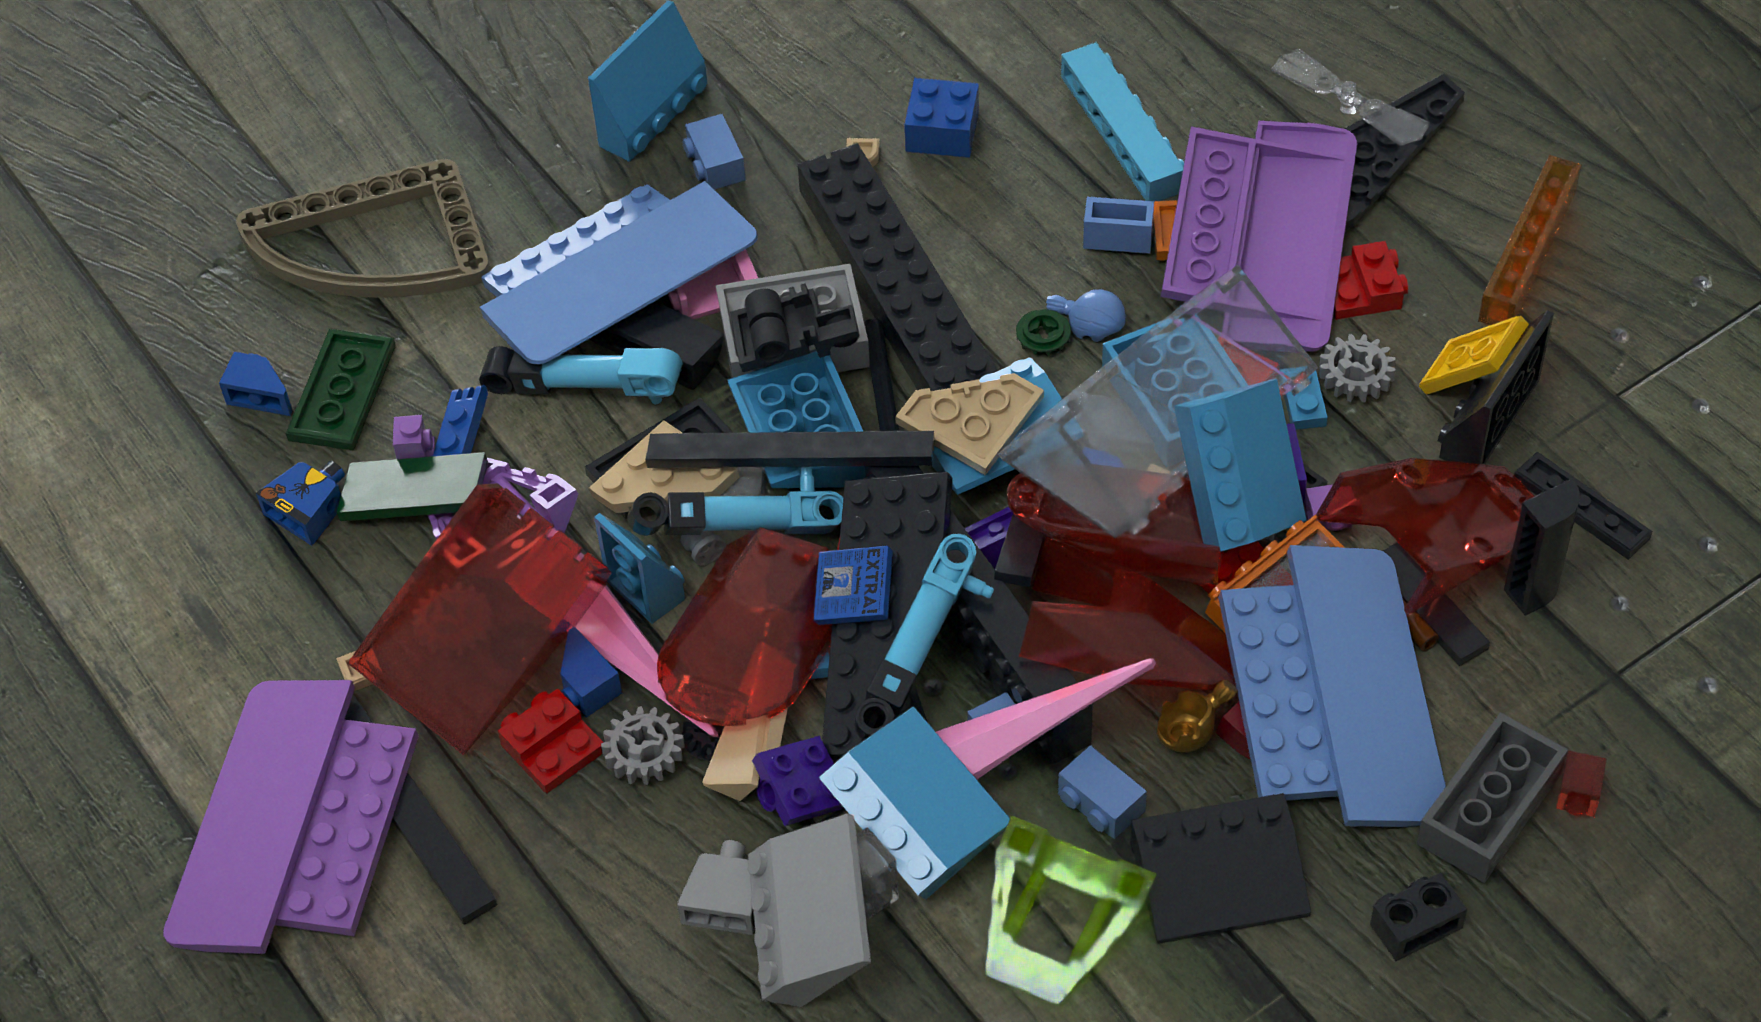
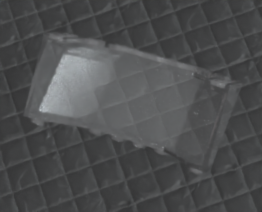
(1117, 433)

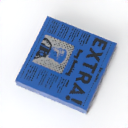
(853, 585)

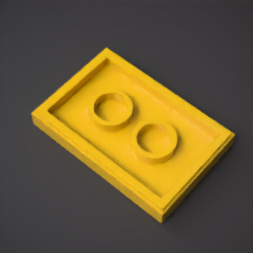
(1473, 355)

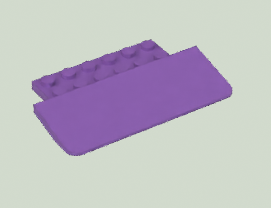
(1273, 211)
(291, 821)

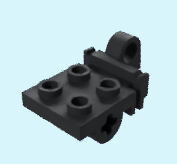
(785, 327)

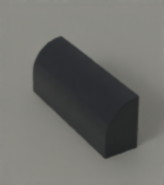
(666, 328)
(1541, 546)

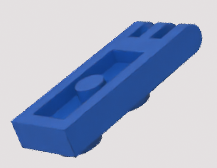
(461, 421)

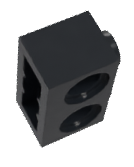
(1424, 923)

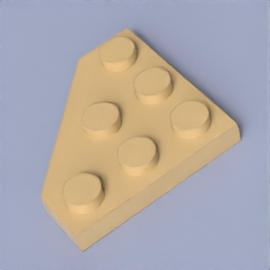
(973, 417)
(631, 477)

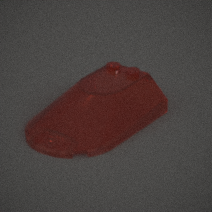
(1164, 548)
(747, 633)

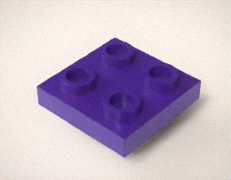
(792, 781)

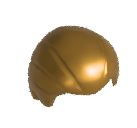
(1191, 718)

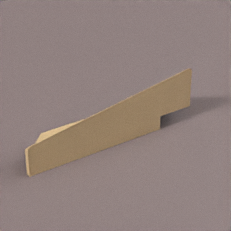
(732, 765)

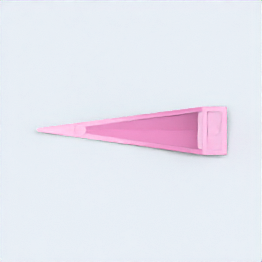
(623, 643)
(1000, 734)

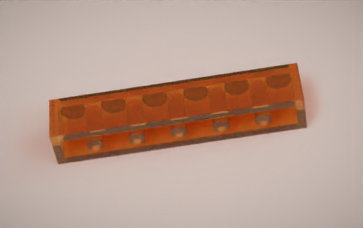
(1530, 241)

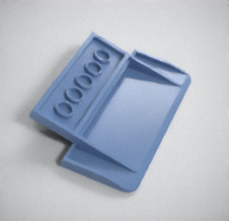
(610, 267)
(1334, 688)

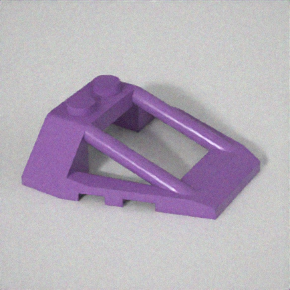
(551, 499)

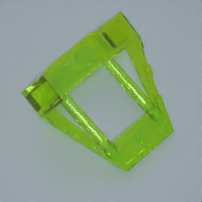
(1075, 868)

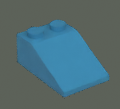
(638, 571)

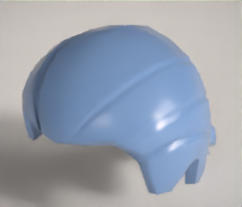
(1092, 314)

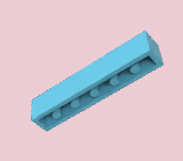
(1122, 122)

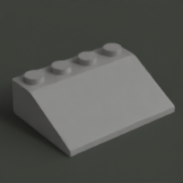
(833, 289)
(808, 911)

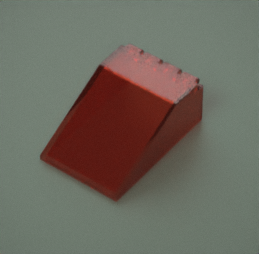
(479, 615)

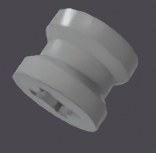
(704, 547)

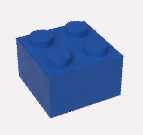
(941, 117)

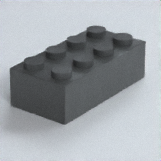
(1492, 797)

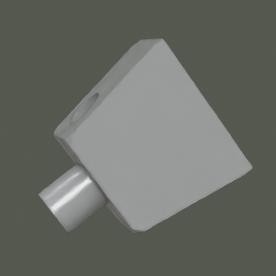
(719, 892)

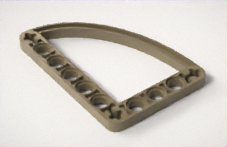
(371, 285)

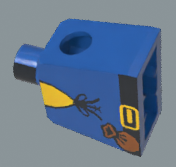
(303, 499)

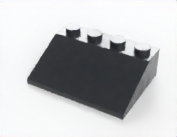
(1496, 399)
(1221, 868)

